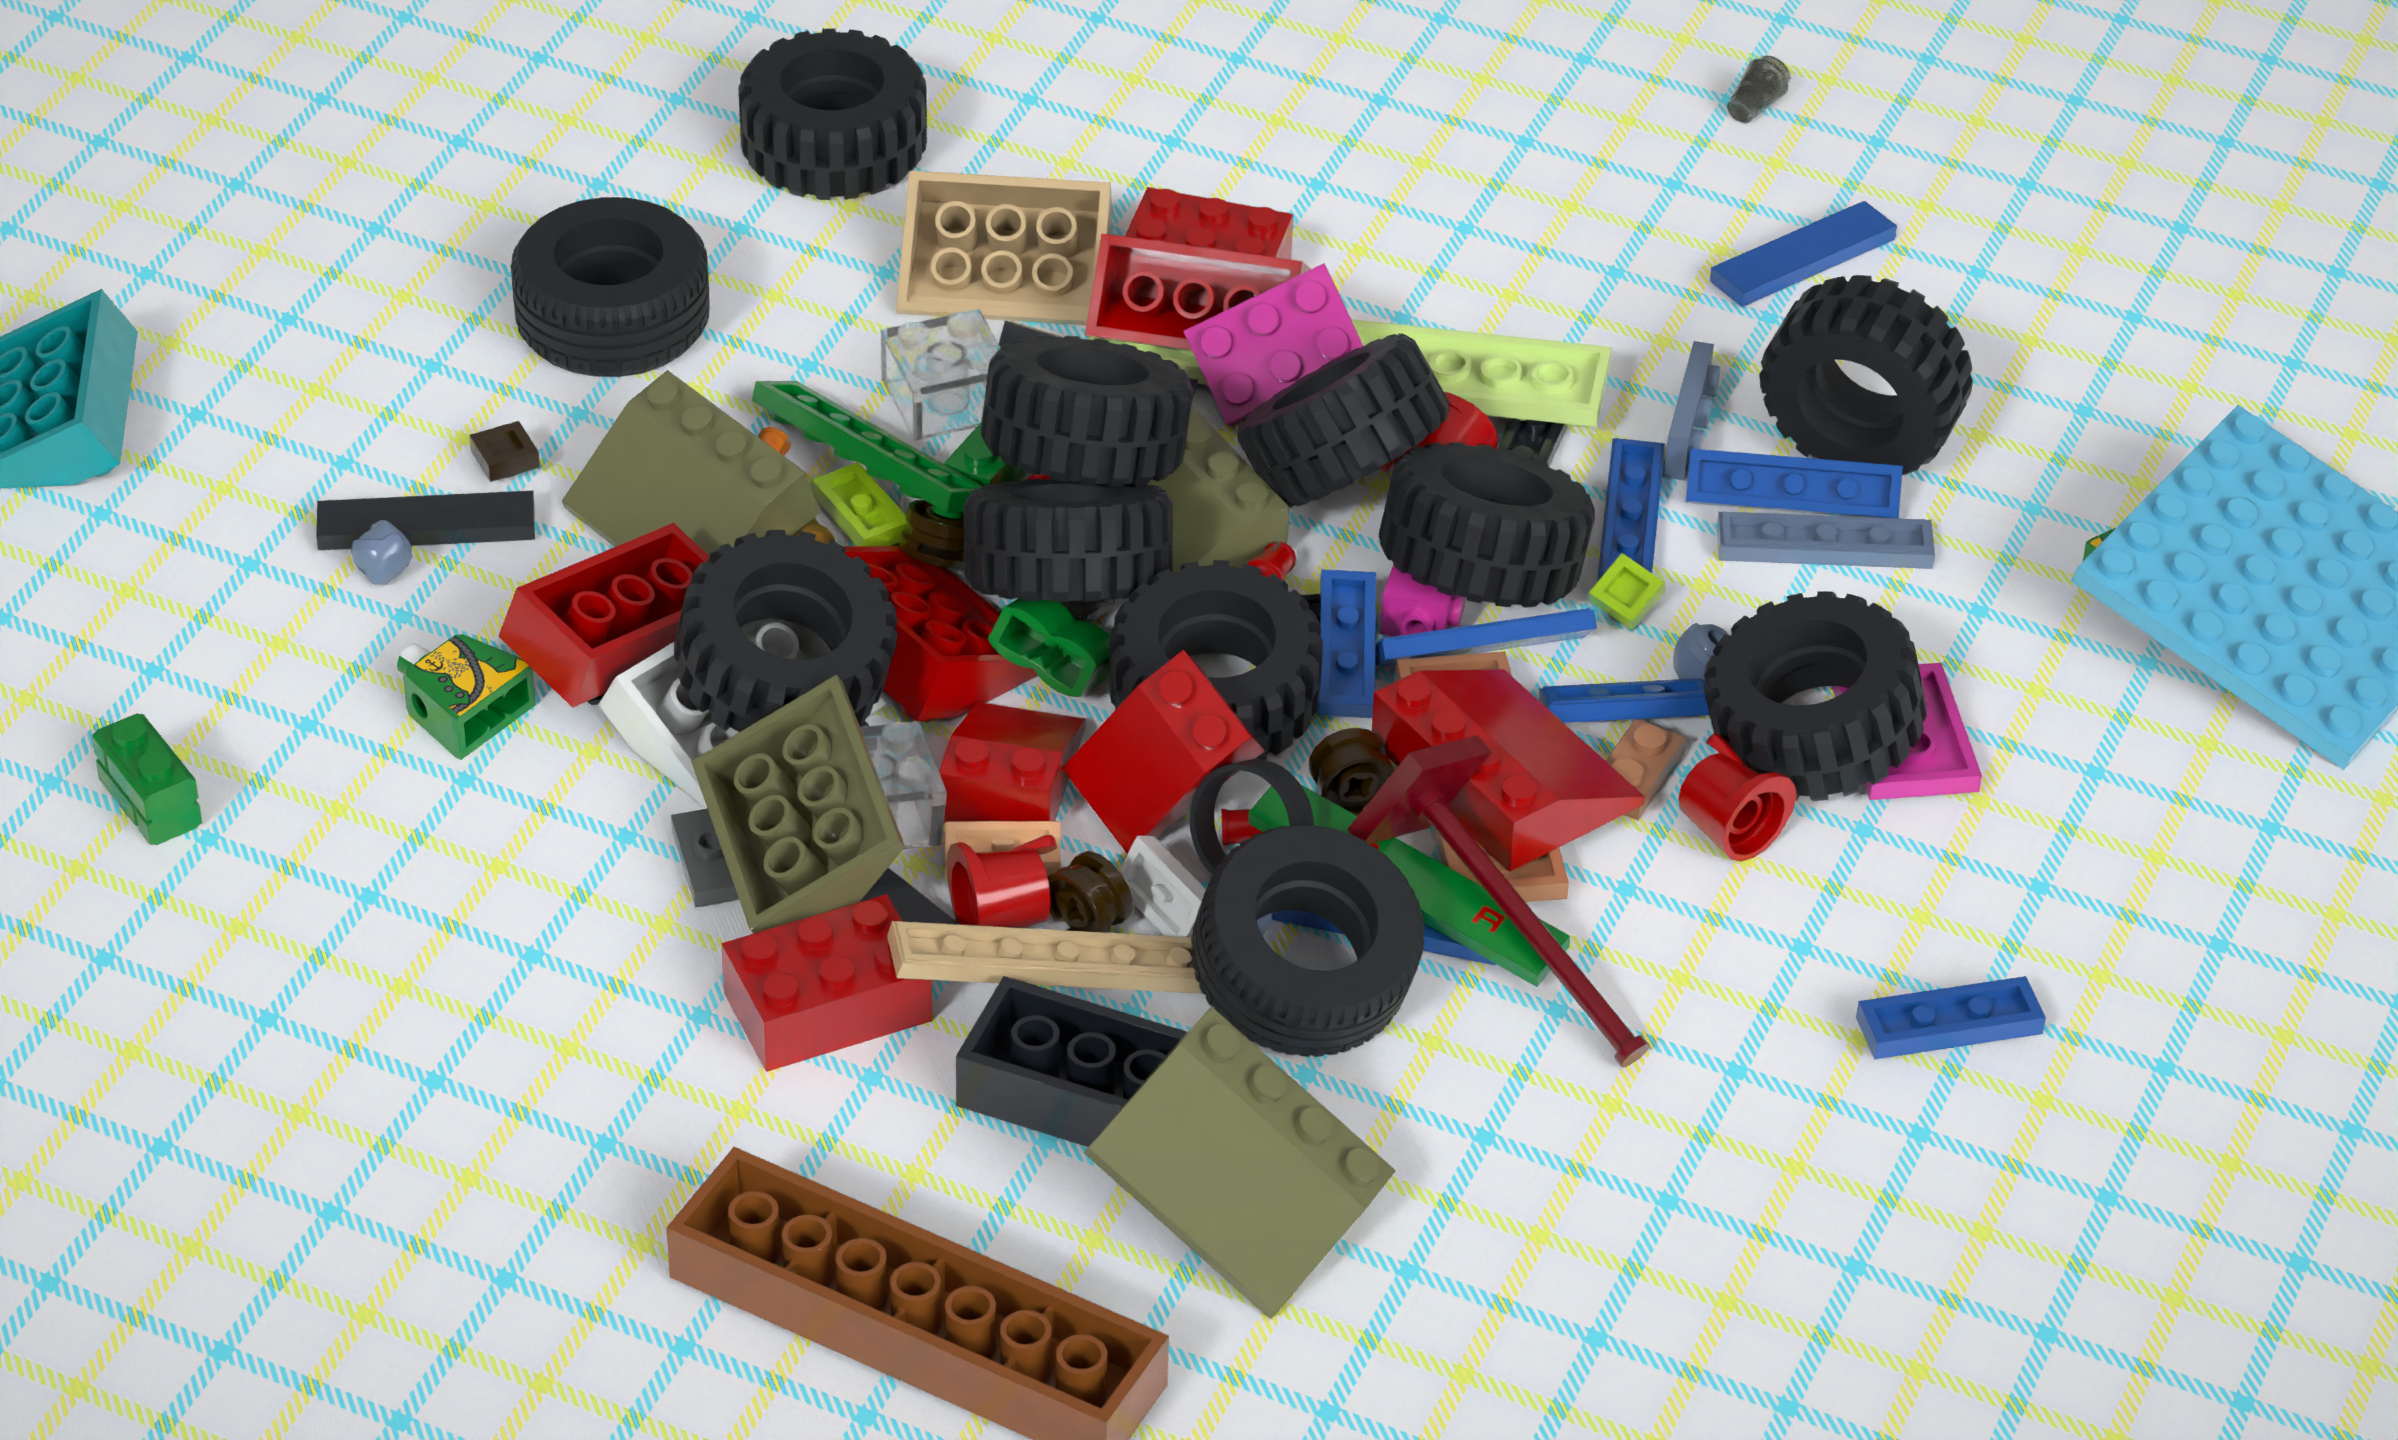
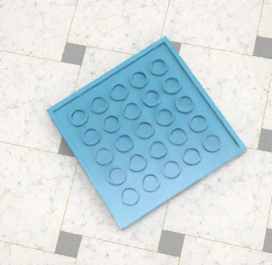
(2266, 582)

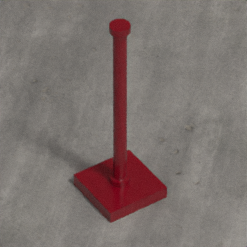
(1419, 798)

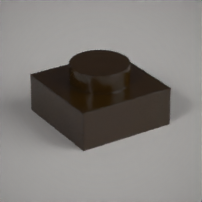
(504, 451)

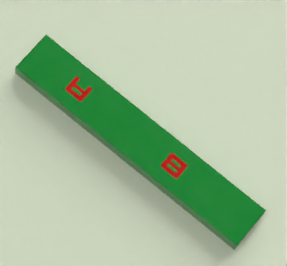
(1445, 897)

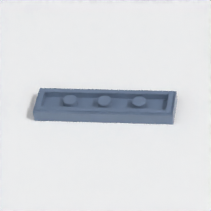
(1825, 540)

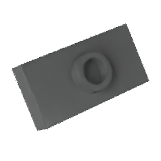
(702, 858)

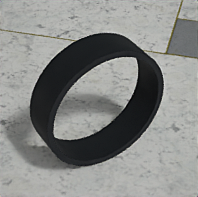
(1203, 804)

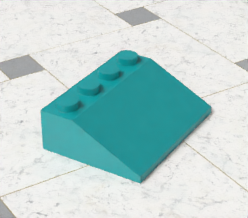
(65, 394)

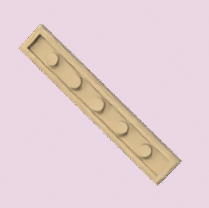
(1042, 957)

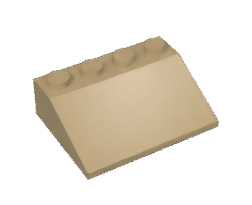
(1001, 246)

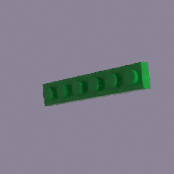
(864, 442)

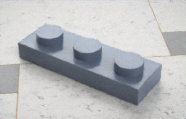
(1692, 409)

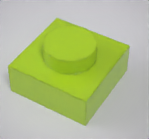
(1627, 591)

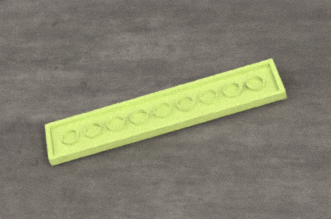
(1491, 371)

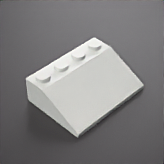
(665, 725)

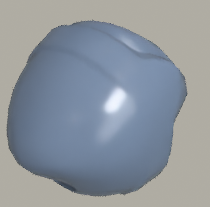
(382, 552)
(1695, 650)

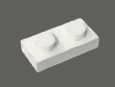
(1162, 887)

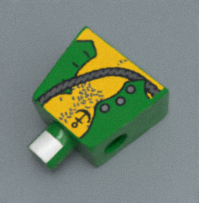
(465, 691)

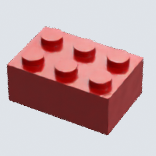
(1212, 224)
(821, 984)

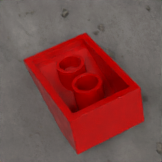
(1158, 750)
(1008, 764)

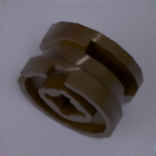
(933, 537)
(1350, 768)
(1089, 894)

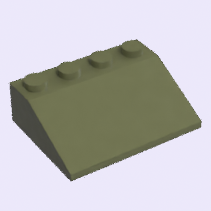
(689, 466)
(1220, 503)
(799, 810)
(1240, 1162)

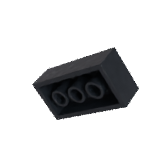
(1056, 1061)

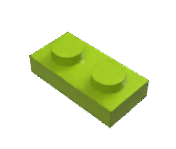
(860, 506)

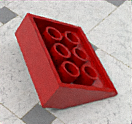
(942, 638)
(1536, 784)

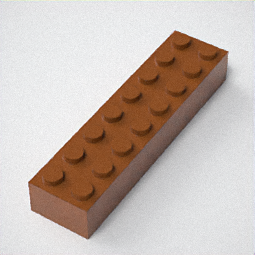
(915, 1304)

